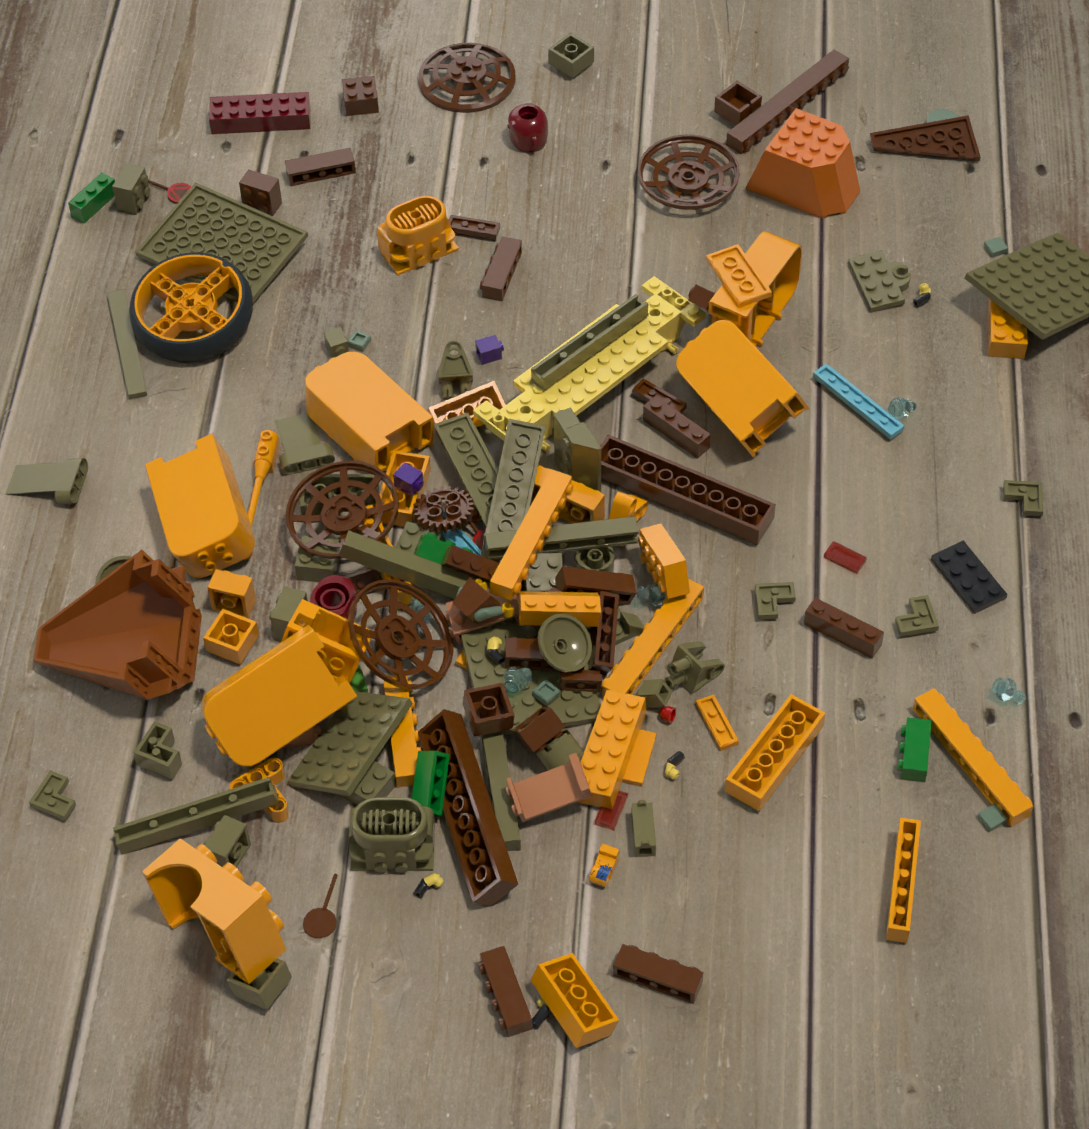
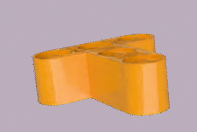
(627, 506)
(263, 771)

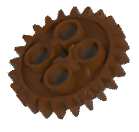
(429, 512)

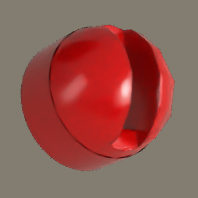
(668, 714)

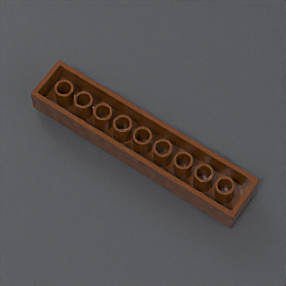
(685, 490)
(470, 812)

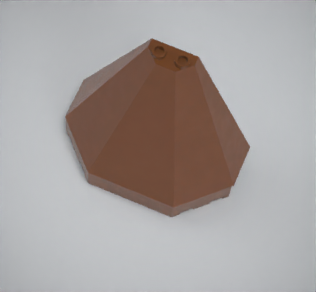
(128, 631)

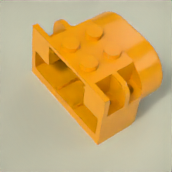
(416, 234)
(334, 633)

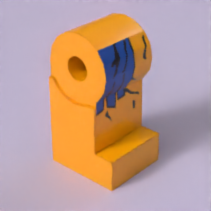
(604, 865)

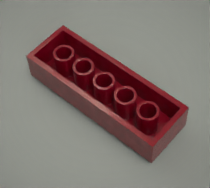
(260, 113)

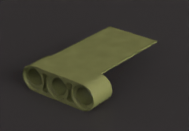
(302, 445)
(62, 477)

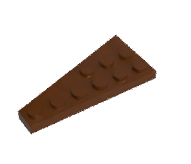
(940, 138)

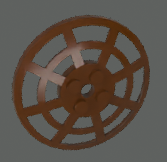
(474, 77)
(682, 169)
(341, 503)
(405, 630)

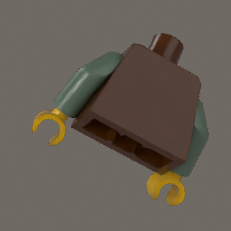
(478, 604)

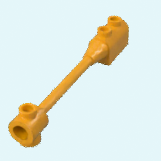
(263, 463)

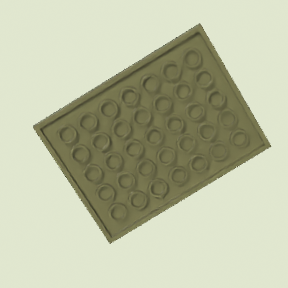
(225, 228)
(1039, 284)
(570, 706)

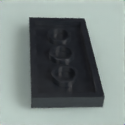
(969, 577)

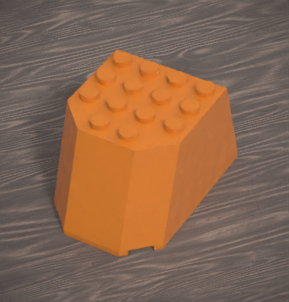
(808, 166)

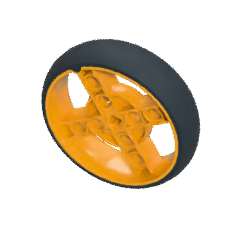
(191, 307)

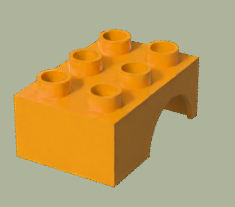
(234, 915)

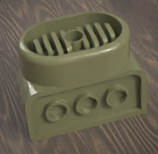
(391, 835)

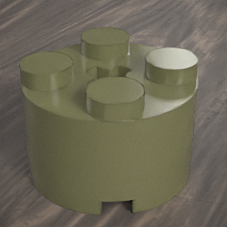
(596, 559)
(558, 750)

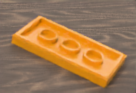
(738, 276)

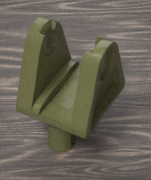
(454, 369)
(689, 671)

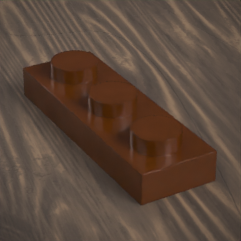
(474, 227)
(646, 391)

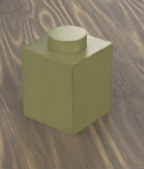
(336, 342)
(655, 693)

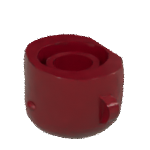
(528, 127)
(335, 595)

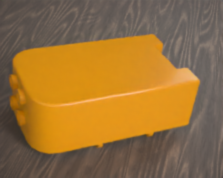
(780, 267)
(738, 384)
(365, 410)
(201, 508)
(273, 699)

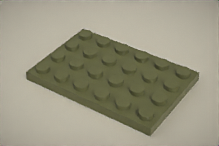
(350, 743)

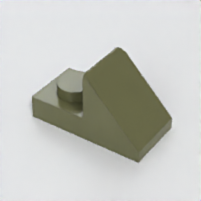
(628, 627)

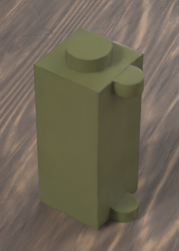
(643, 829)

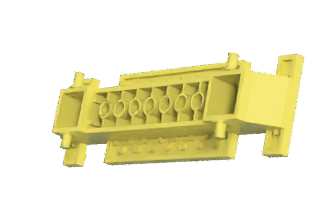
(603, 370)

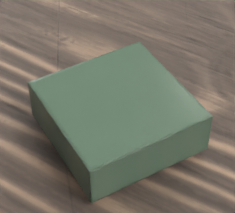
(996, 246)
(359, 340)
(546, 692)
(992, 817)

